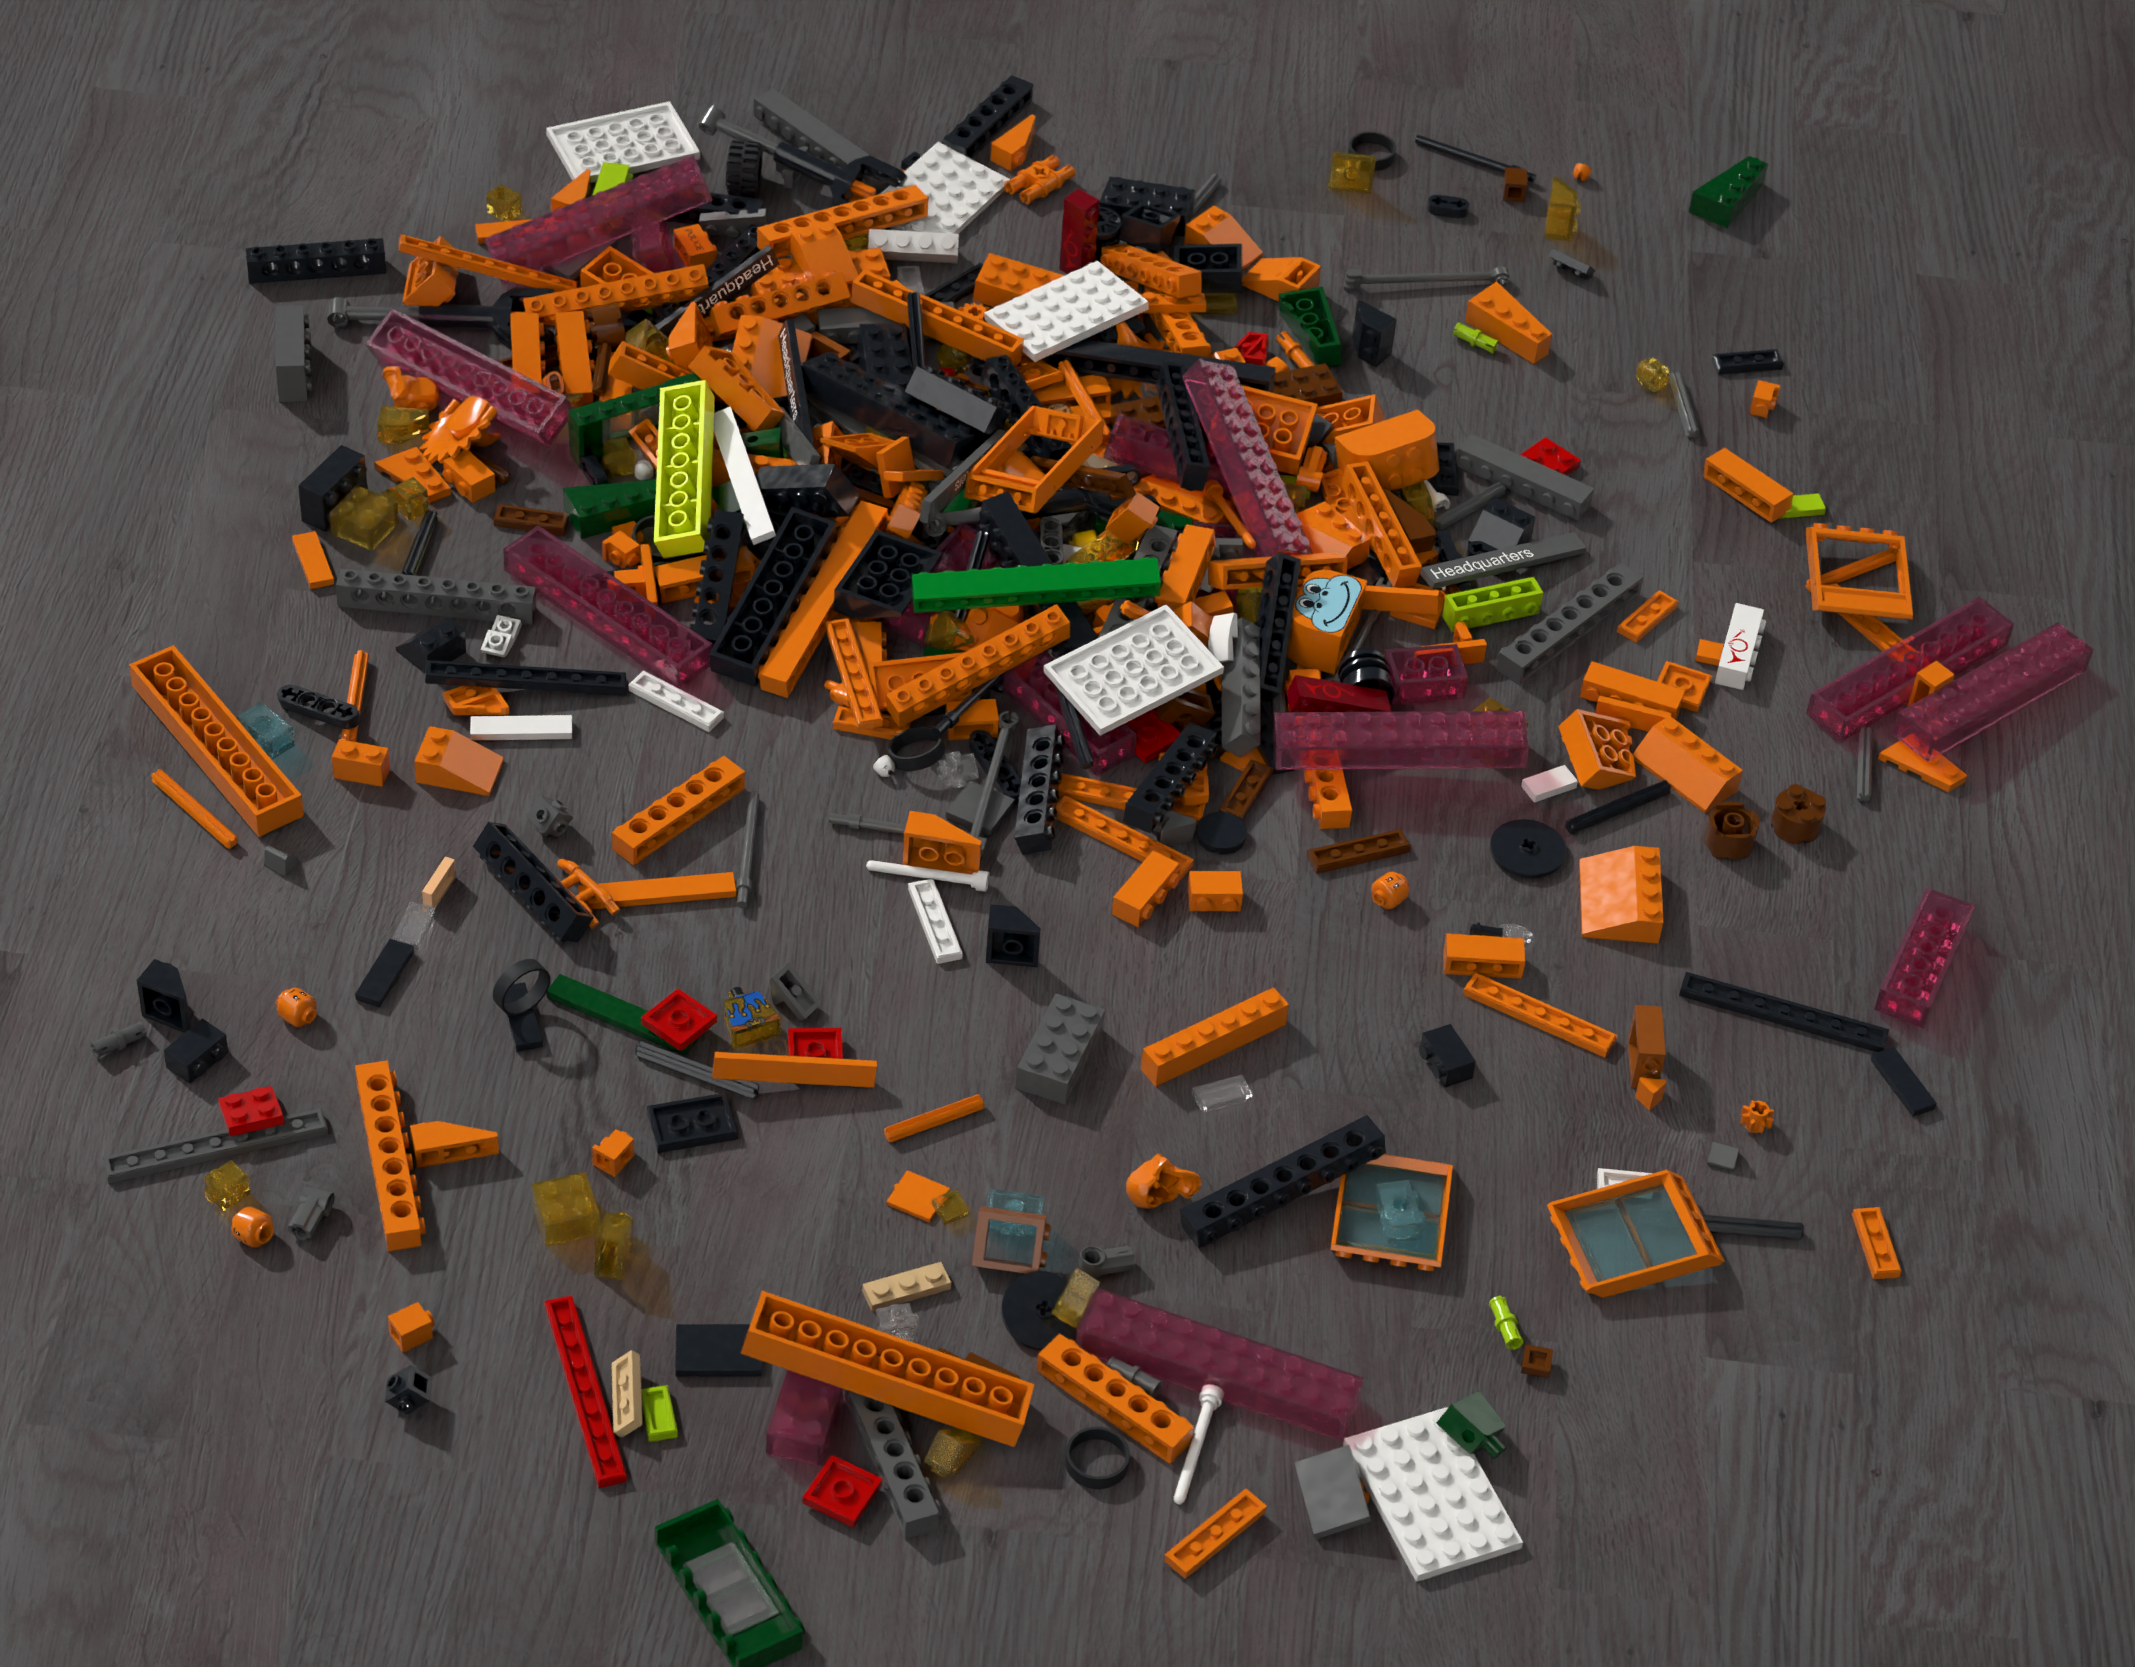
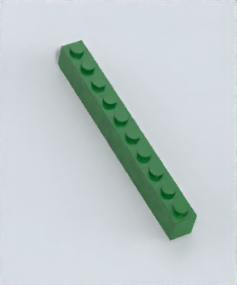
(1035, 585)

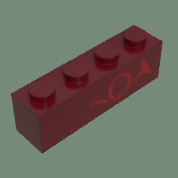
(1078, 231)
(1320, 695)

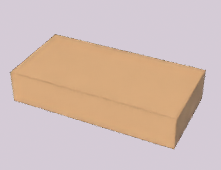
(439, 882)

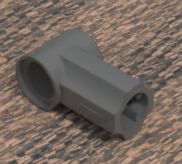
(313, 1205)
(1100, 1262)

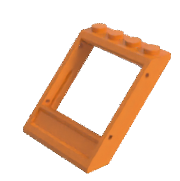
(1030, 494)
(1855, 600)

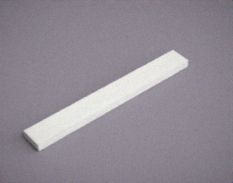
(742, 476)

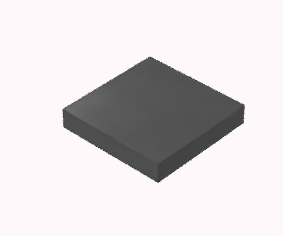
(966, 804)

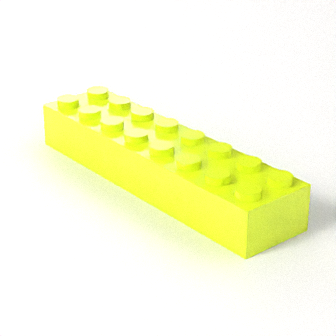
(684, 468)

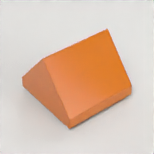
(1650, 1091)

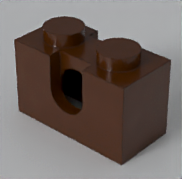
(1197, 709)

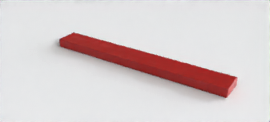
(585, 1392)

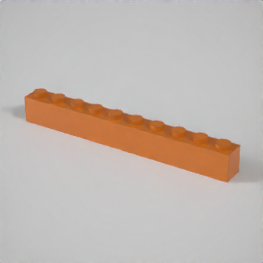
(807, 624)

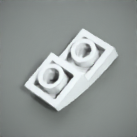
(502, 636)
(1221, 636)

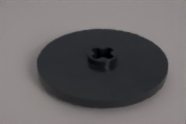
(1527, 848)
(1022, 1313)

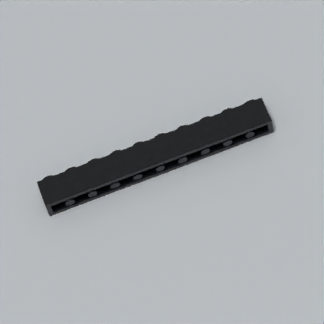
(1144, 364)

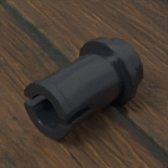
(1481, 930)

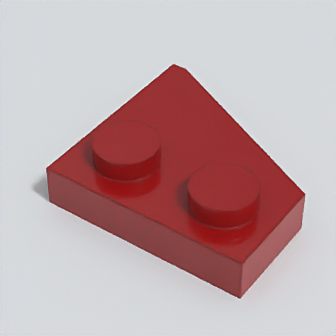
(1254, 348)

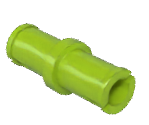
(1475, 337)
(1506, 1322)

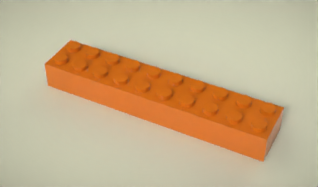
(216, 741)
(888, 1369)

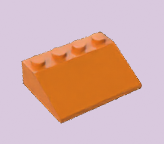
(760, 351)
(1284, 426)
(1181, 501)
(1622, 895)

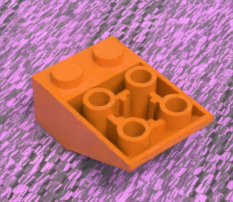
(1282, 275)

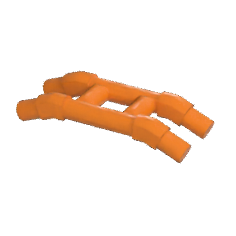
(592, 890)

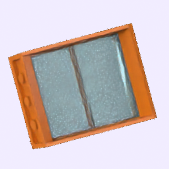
(1357, 1222)
(1634, 1233)

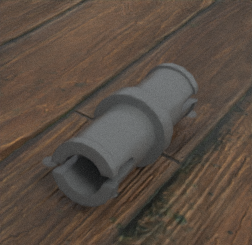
(118, 1039)
(1136, 1376)

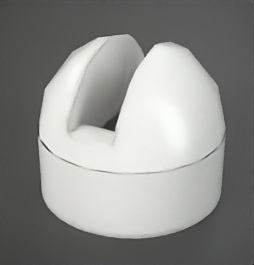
(644, 470)
(883, 766)

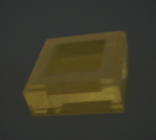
(950, 1207)

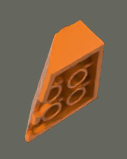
(1335, 534)
(1598, 749)

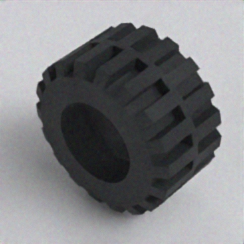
(744, 168)

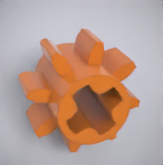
(1757, 1116)

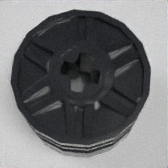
(1108, 230)
(1366, 669)

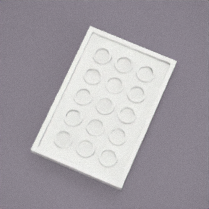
(636, 137)
(955, 190)
(1067, 310)
(1133, 669)
(1432, 1496)

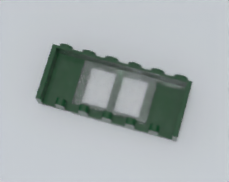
(613, 418)
(729, 1586)

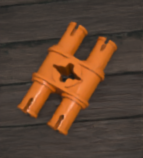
(1039, 179)

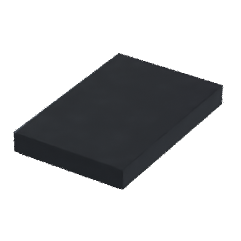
(692, 1122)
(713, 1351)

